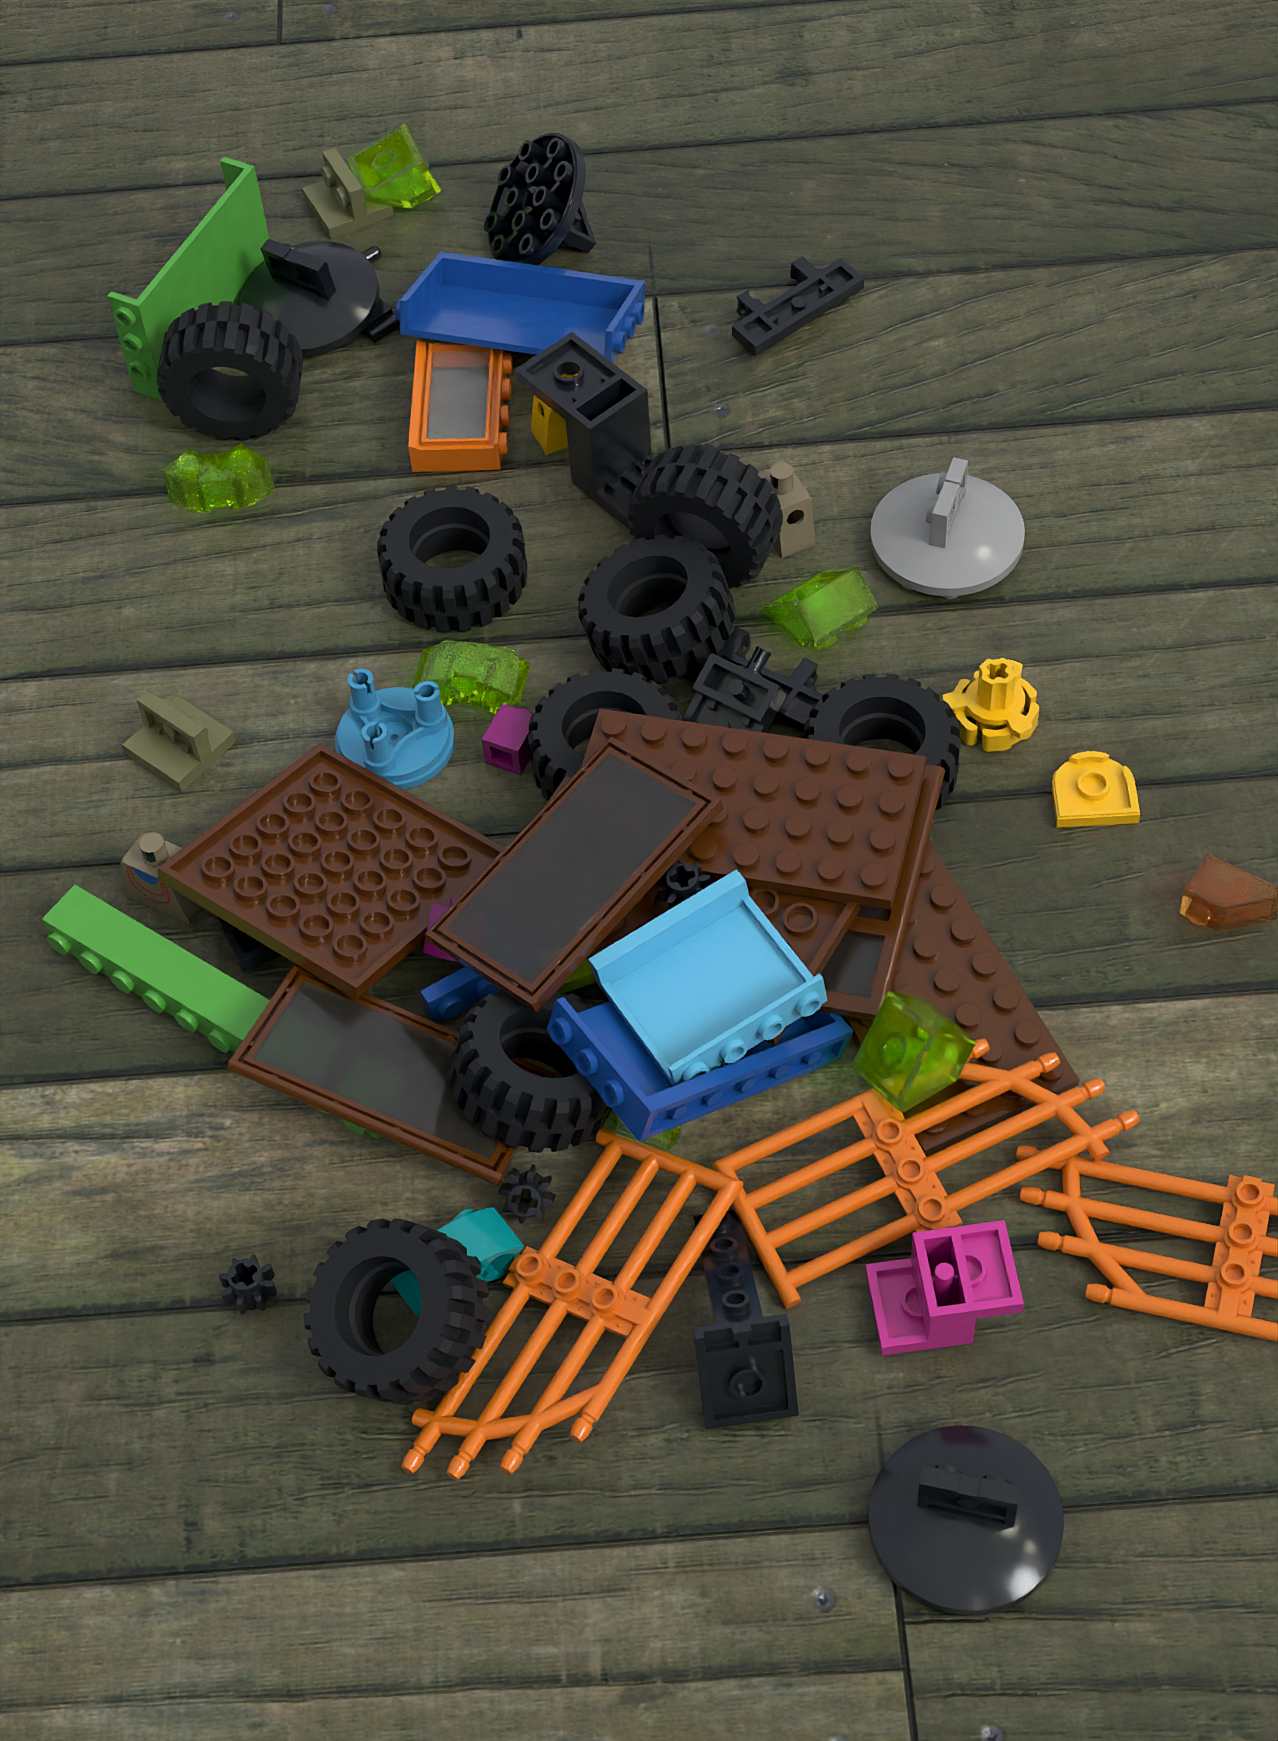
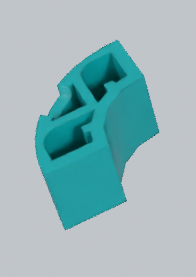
(486, 1239)

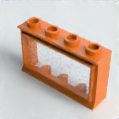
(459, 407)

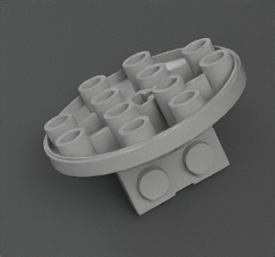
(947, 533)

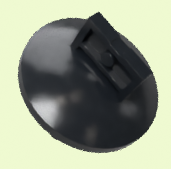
(540, 202)
(315, 289)
(966, 1520)

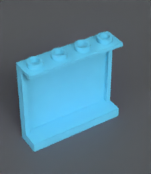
(706, 981)

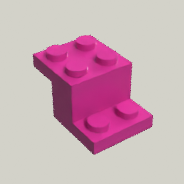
(943, 1288)

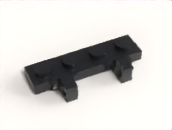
(814, 295)
(799, 686)

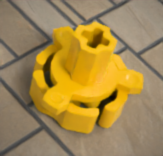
(996, 704)

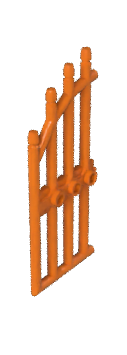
(906, 1166)
(1237, 1254)
(583, 1295)

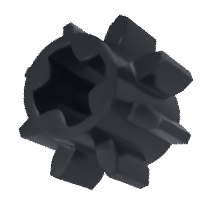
(682, 882)
(527, 1207)
(250, 1296)

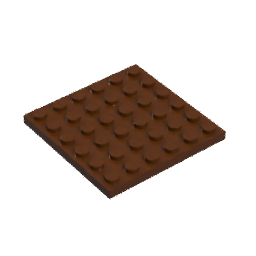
(331, 868)

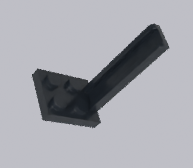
(743, 1356)

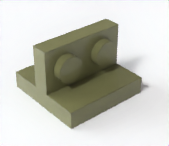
(340, 199)
(176, 739)

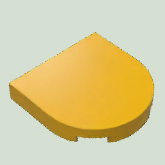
(1094, 792)

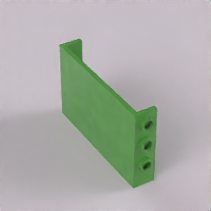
(203, 270)

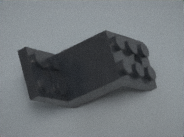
(603, 418)

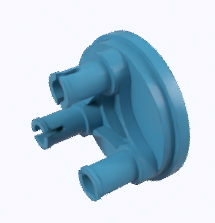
(396, 731)

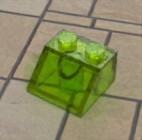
(394, 170)
(823, 607)
(911, 1051)

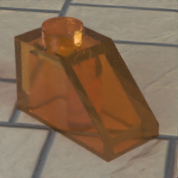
(1228, 897)

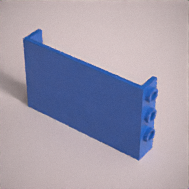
(519, 305)
(644, 1098)

